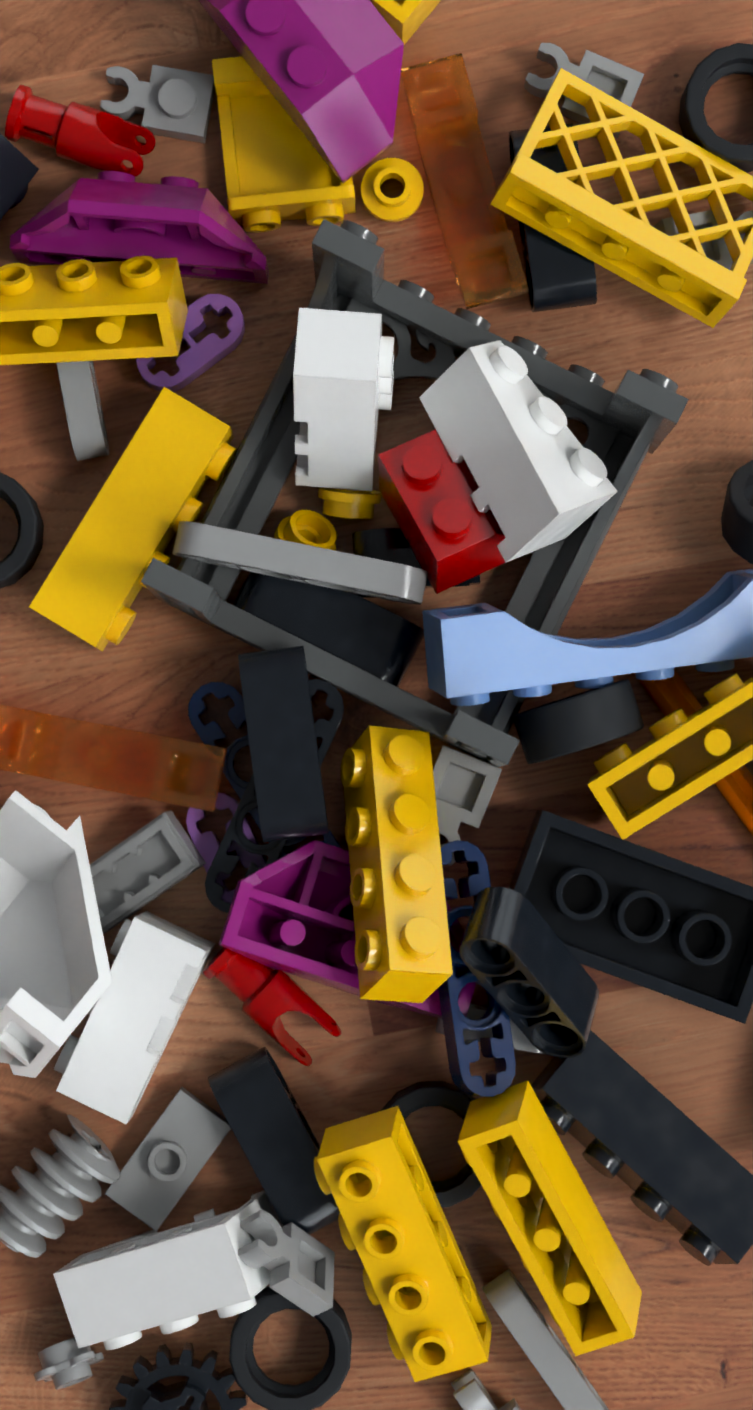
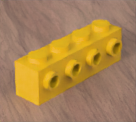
(91, 311)
(135, 519)
(679, 760)
(395, 866)
(551, 1218)
(403, 1244)

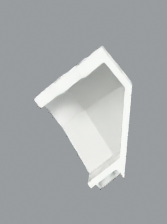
(49, 935)

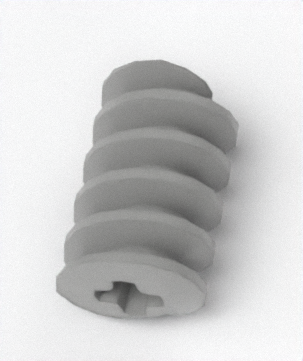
(54, 1189)

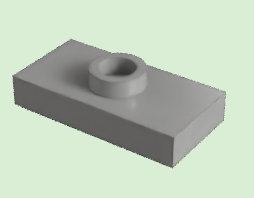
(142, 868)
(169, 1159)

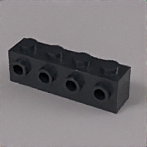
(652, 1149)

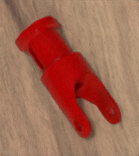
(78, 132)
(267, 996)

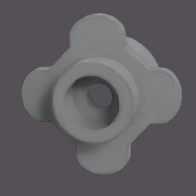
(66, 1363)

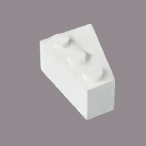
(338, 387)
(516, 449)
(134, 1016)
(163, 1278)

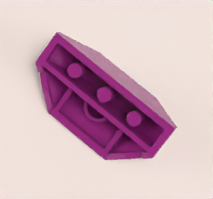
(326, 66)
(127, 219)
(302, 923)

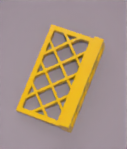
(620, 234)

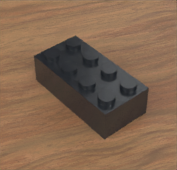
(642, 914)

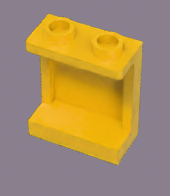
(268, 160)

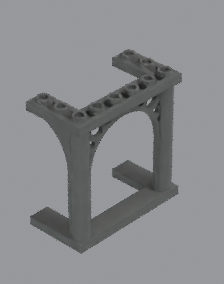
(620, 433)

